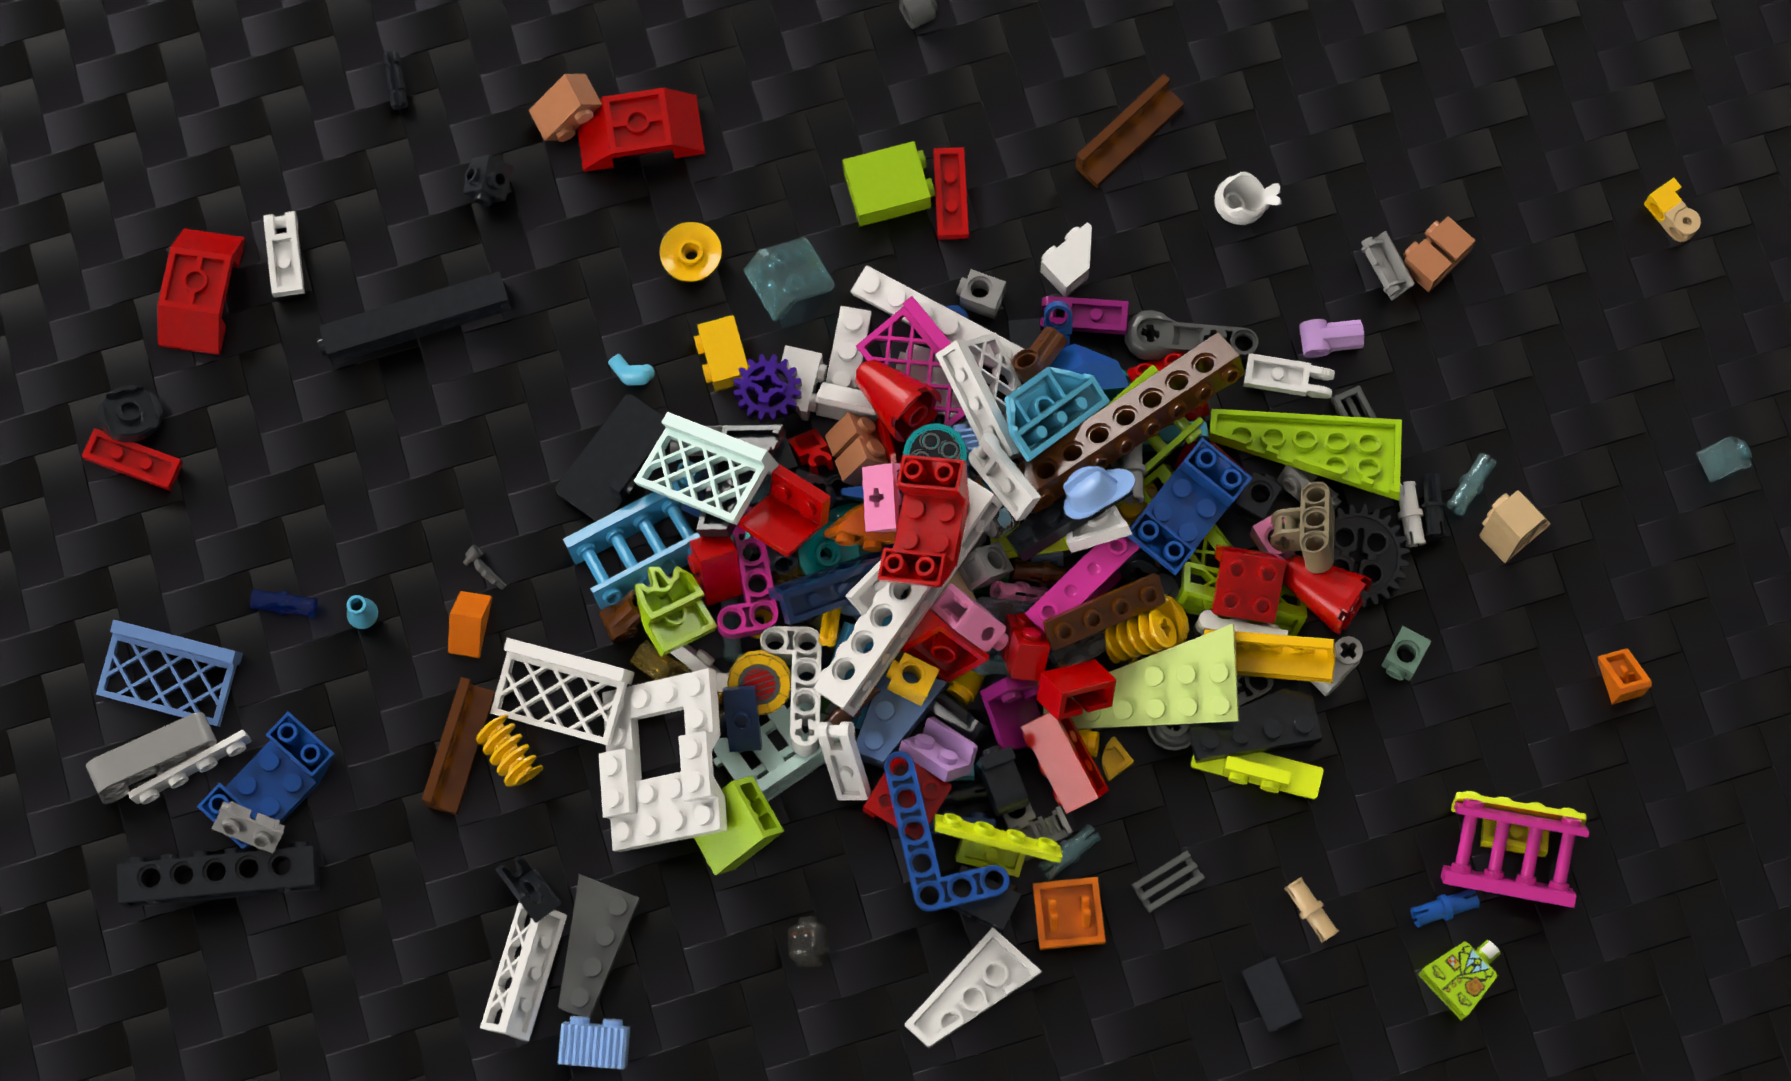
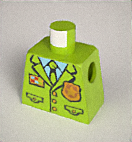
(1462, 976)

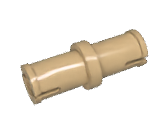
(1311, 909)

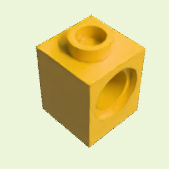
(923, 671)

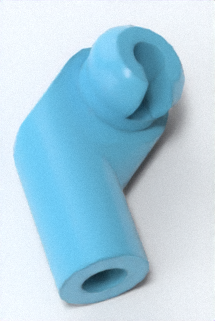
(631, 373)

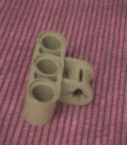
(1308, 528)

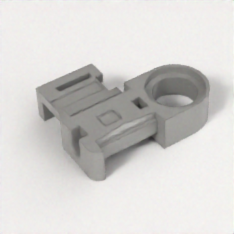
(1042, 827)

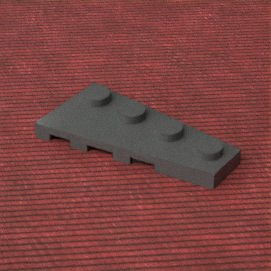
(595, 938)

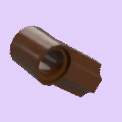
(1040, 355)
(622, 618)

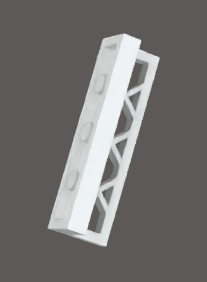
(528, 974)

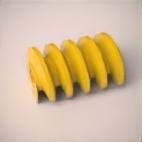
(1139, 636)
(507, 753)

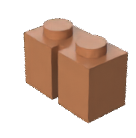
(565, 107)
(1438, 253)
(855, 446)

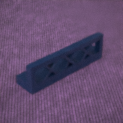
(823, 589)

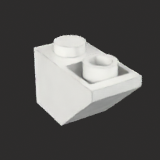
(1070, 262)
(811, 371)

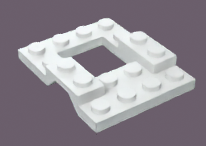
(671, 804)

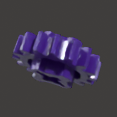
(756, 384)

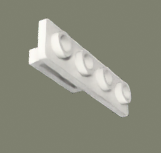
(178, 774)

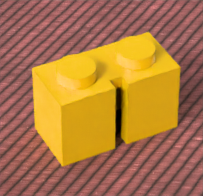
(722, 350)

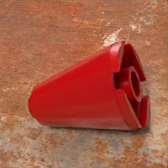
(897, 398)
(1329, 595)

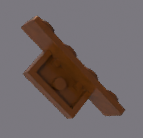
(1104, 611)

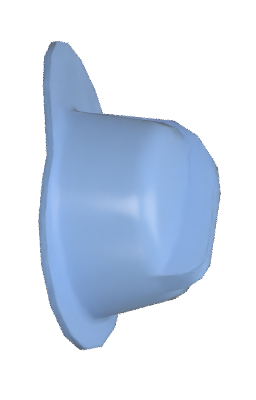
(1095, 488)

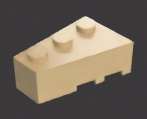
(1512, 525)

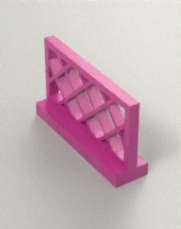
(930, 335)

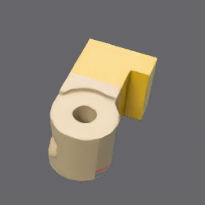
(1672, 212)

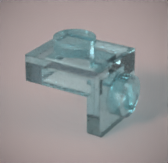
(1724, 457)

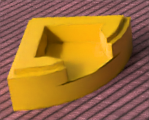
(1115, 759)

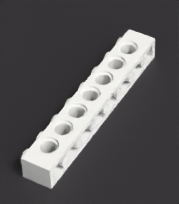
(906, 616)

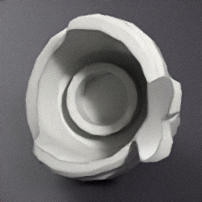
(1243, 198)

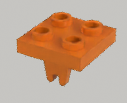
(1068, 913)

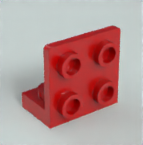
(788, 513)
(1248, 584)
(932, 791)

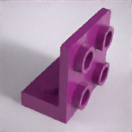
(1009, 707)

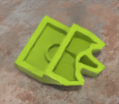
(673, 609)

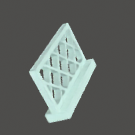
(711, 443)

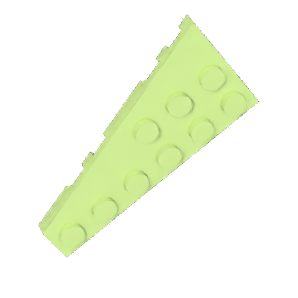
(1174, 686)

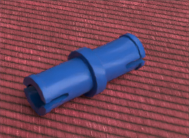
(1445, 907)

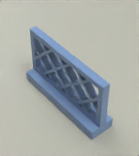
(167, 645)

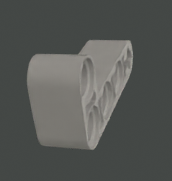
(149, 755)

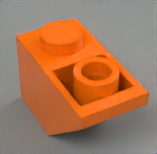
(851, 530)

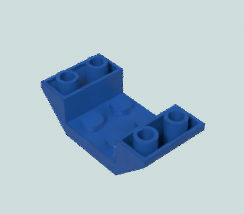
(1188, 506)
(277, 776)

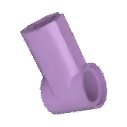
(1321, 337)

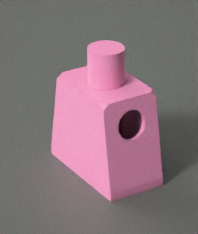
(976, 623)

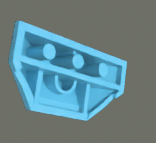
(1050, 408)

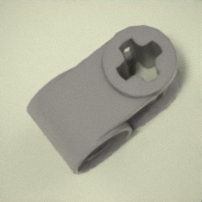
(1342, 666)

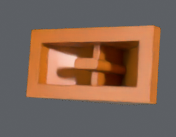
(468, 624)
(1623, 676)

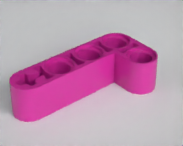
(753, 601)

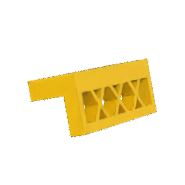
(1284, 656)

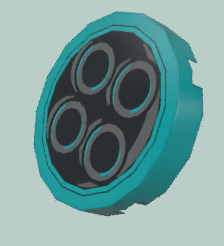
(936, 441)

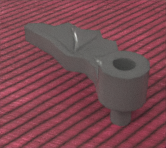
(474, 554)

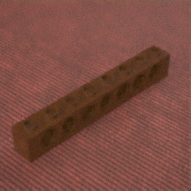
(1134, 417)

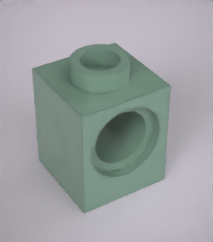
(1408, 641)

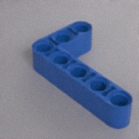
(925, 847)

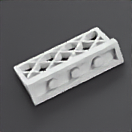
(970, 385)
(570, 665)

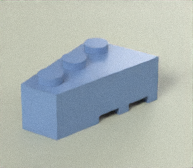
(892, 720)

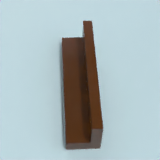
(1128, 132)
(458, 747)

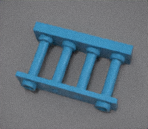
(621, 525)

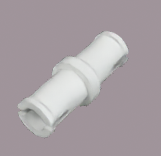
(1411, 515)

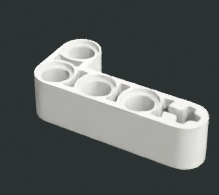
(801, 690)

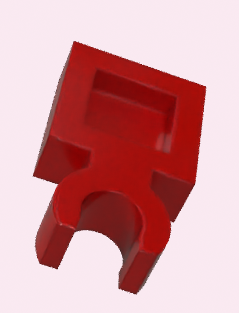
(812, 450)

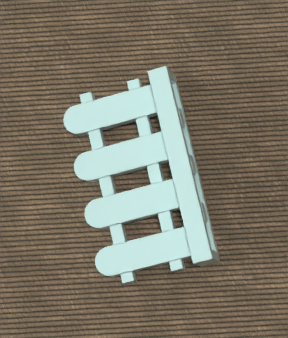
(780, 772)

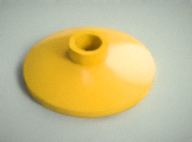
(690, 238)

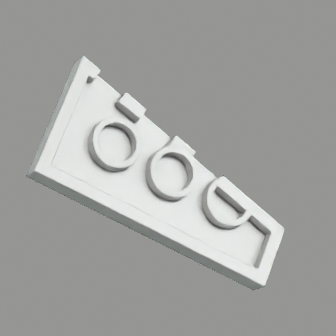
(976, 984)

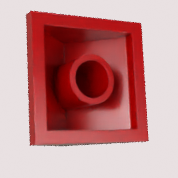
(943, 648)

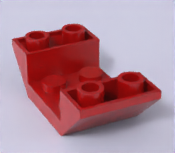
(640, 125)
(196, 290)
(929, 522)

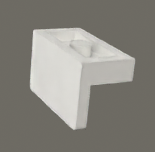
(837, 400)

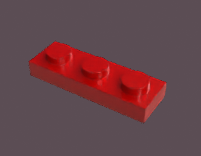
(951, 193)
(132, 460)

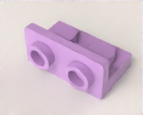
(941, 750)

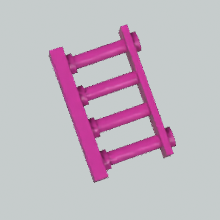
(1090, 578)
(1525, 884)

